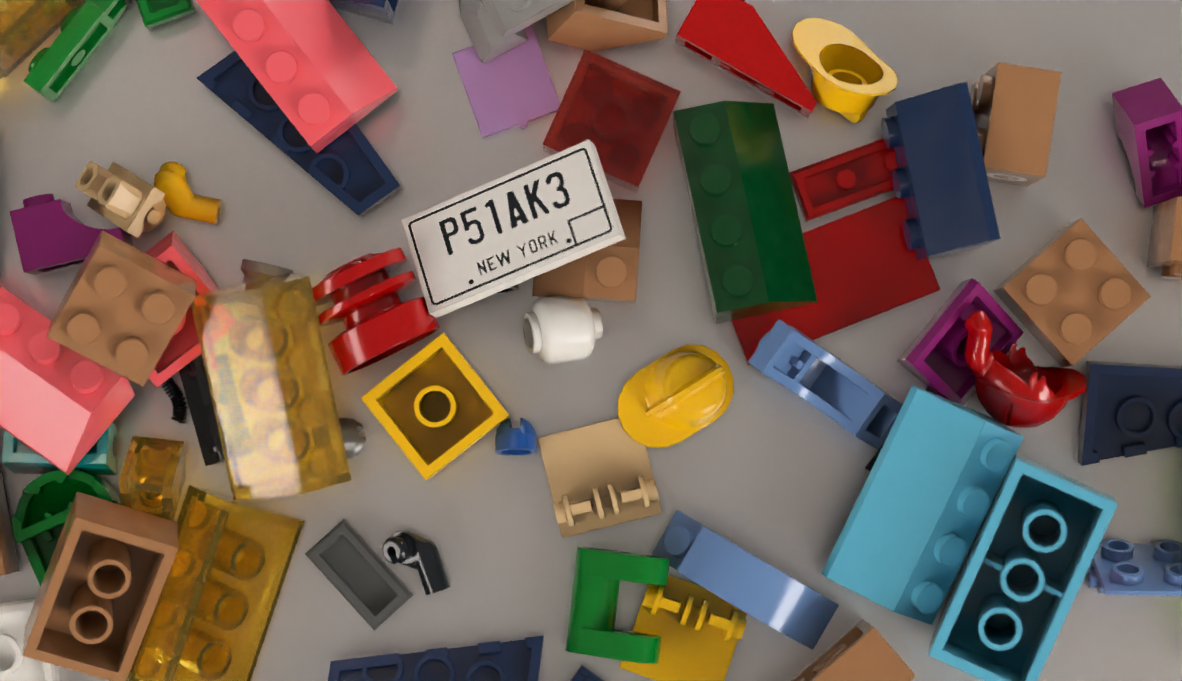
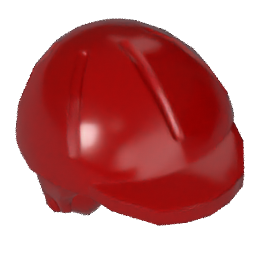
(1011, 385)

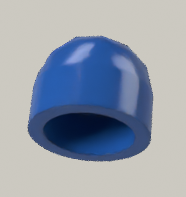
(515, 441)

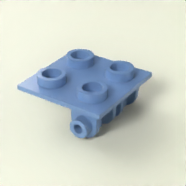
(1137, 568)

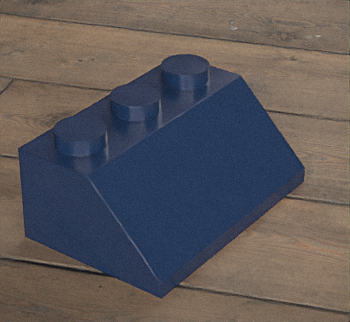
(940, 172)

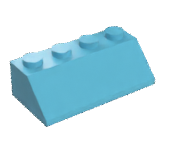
(922, 505)

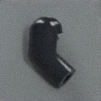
(418, 554)

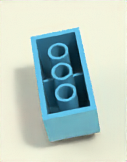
(1021, 574)

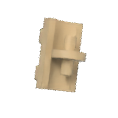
(122, 198)

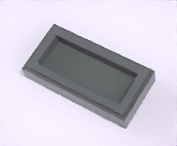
(359, 574)

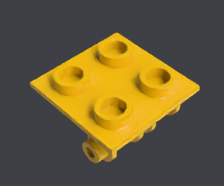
(694, 629)

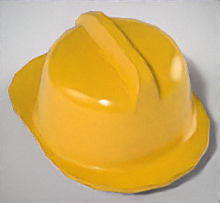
(843, 68)
(675, 396)

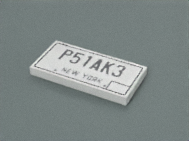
(513, 229)

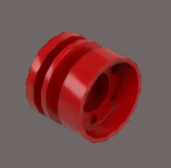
(372, 310)

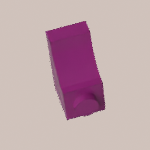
(1151, 133)
(52, 236)

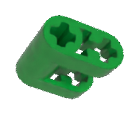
(595, 604)

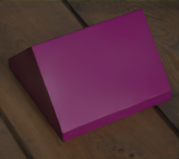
(940, 347)

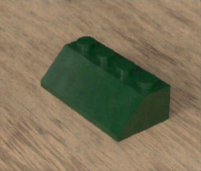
(743, 209)

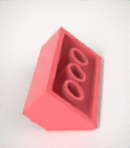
(304, 62)
(51, 393)

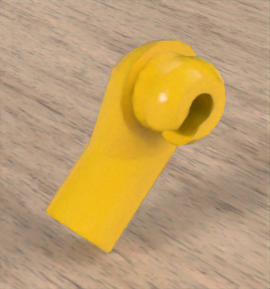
(179, 197)

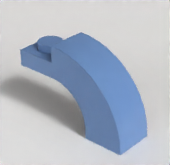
(826, 383)

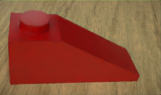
(740, 43)

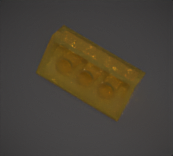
(271, 388)
(217, 591)

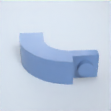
(745, 580)

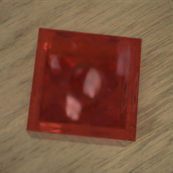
(616, 112)

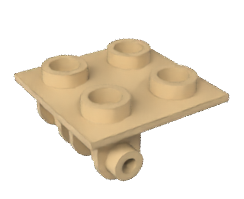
(598, 477)

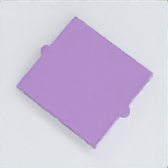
(508, 88)

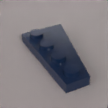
(344, 167)
(1129, 410)
(482, 662)

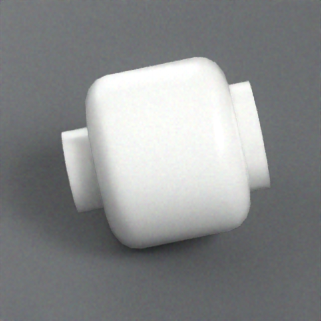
(561, 328)

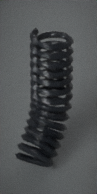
(178, 408)

